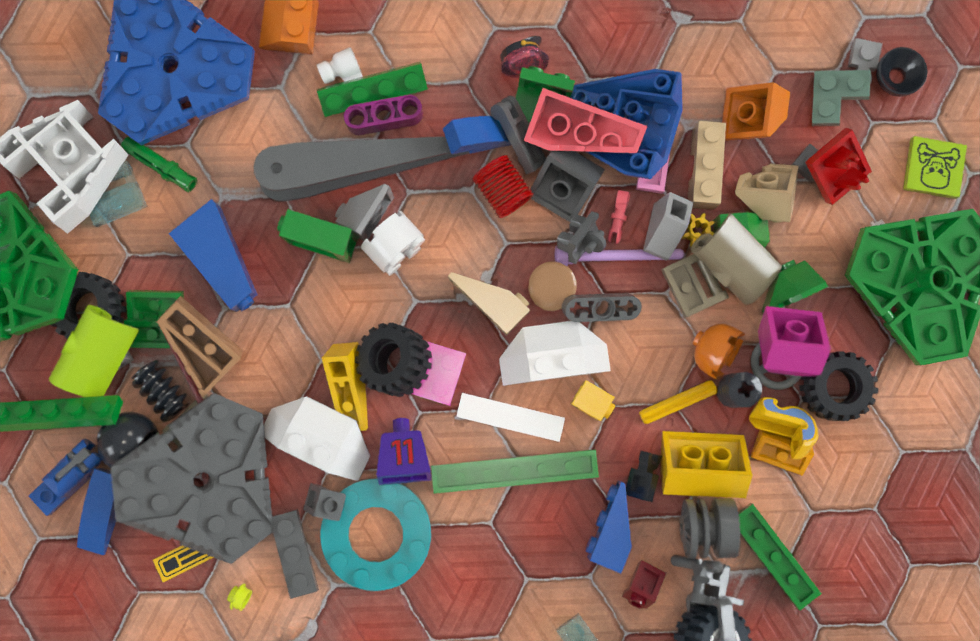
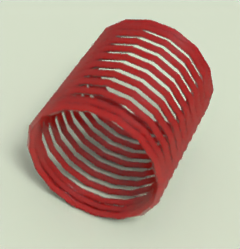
(520, 197)

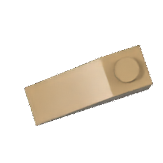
(496, 303)

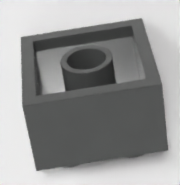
(565, 183)

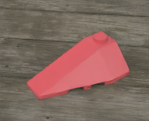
(576, 126)

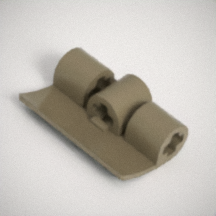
(737, 260)

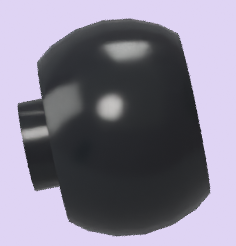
(124, 436)

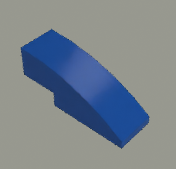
(475, 134)
(97, 513)

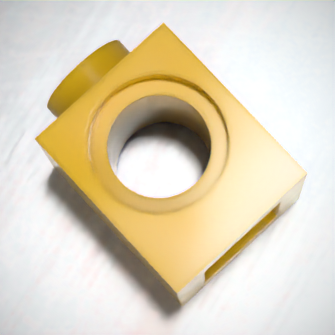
(593, 401)

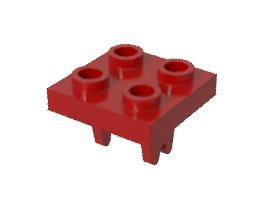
(839, 166)

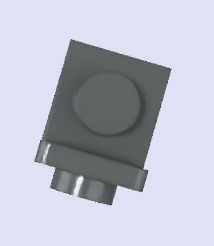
(324, 502)

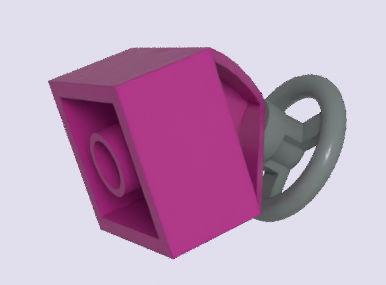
(790, 345)

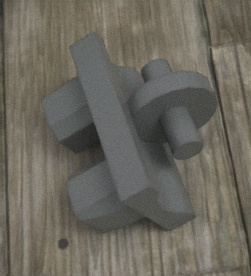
(586, 237)

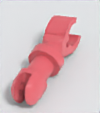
(619, 215)

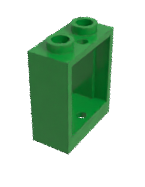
(317, 235)

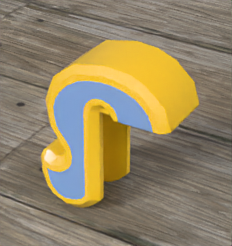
(786, 421)

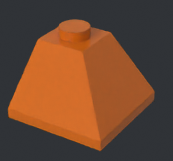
(754, 110)

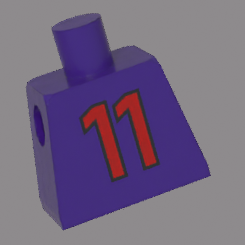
(402, 456)

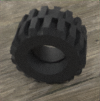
(106, 296)
(375, 354)
(860, 391)

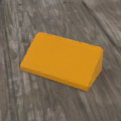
(776, 451)

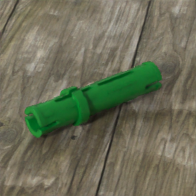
(167, 169)

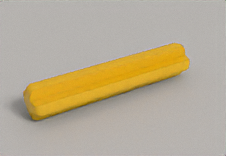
(678, 402)

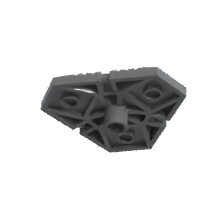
(226, 514)

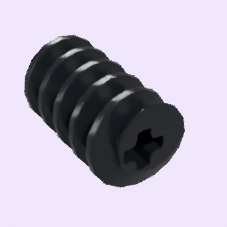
(750, 390)
(159, 391)

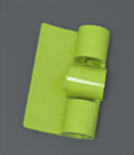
(92, 354)

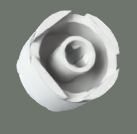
(393, 242)

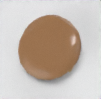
(551, 285)

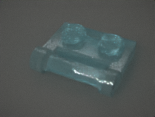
(120, 200)

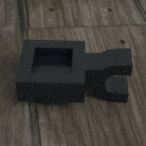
(642, 481)

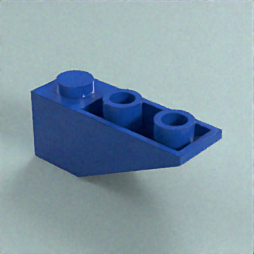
(613, 538)

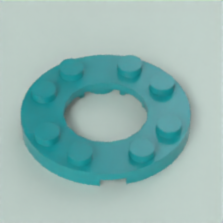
(389, 572)

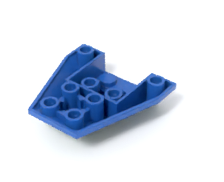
(646, 98)

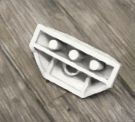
(553, 353)
(318, 437)

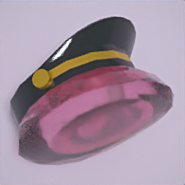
(523, 54)

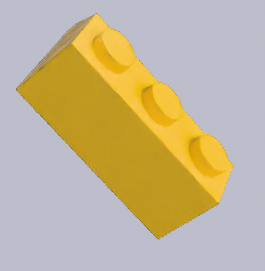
(705, 465)

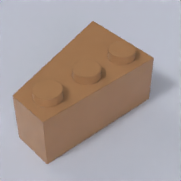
(199, 344)

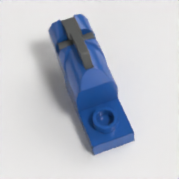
(66, 477)

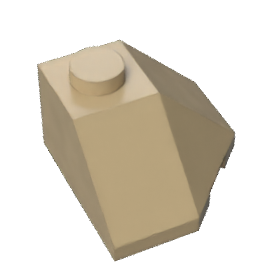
(770, 191)

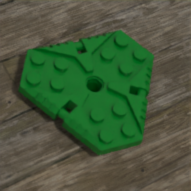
(33, 271)
(898, 271)

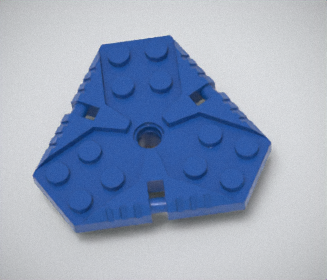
(154, 35)

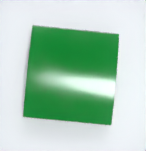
(143, 312)

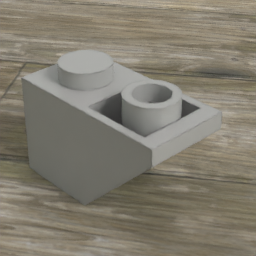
(667, 225)

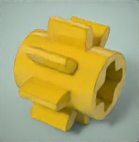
(697, 222)

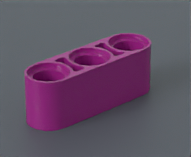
(370, 111)

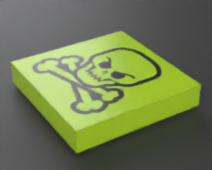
(935, 167)

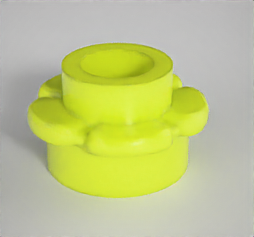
(239, 597)

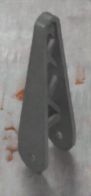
(316, 168)

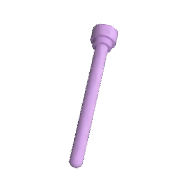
(615, 255)

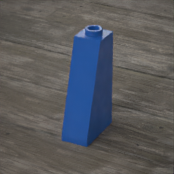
(213, 251)

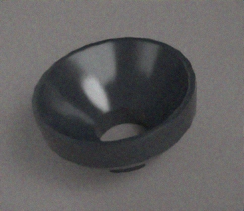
(911, 66)

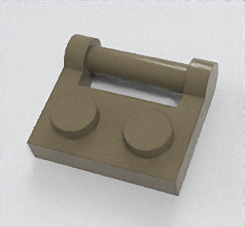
(688, 289)

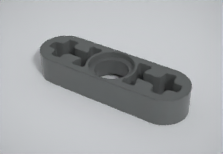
(612, 312)

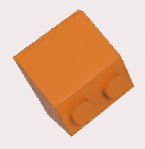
(289, 25)

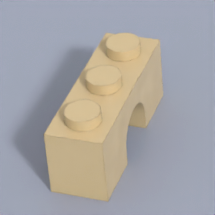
(707, 175)

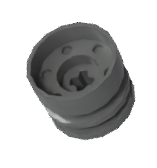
(710, 528)

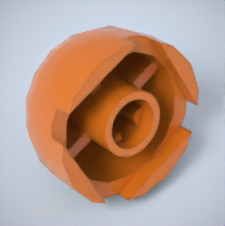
(717, 348)

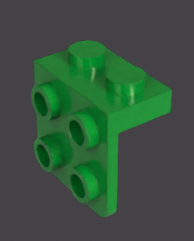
(532, 82)

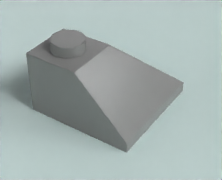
(365, 211)

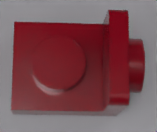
(644, 585)

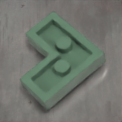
(834, 86)

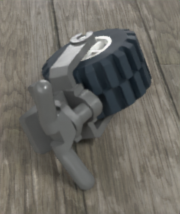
(703, 619)

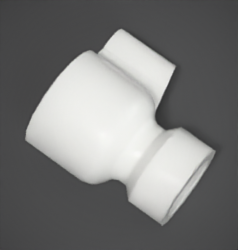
(342, 65)

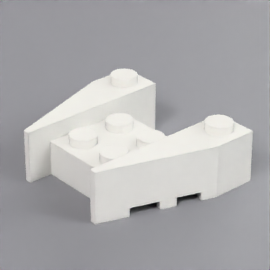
(69, 157)

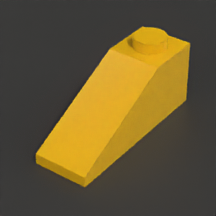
(345, 384)

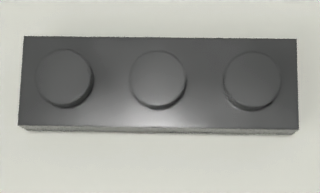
(294, 554)

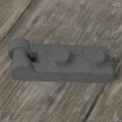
(515, 127)

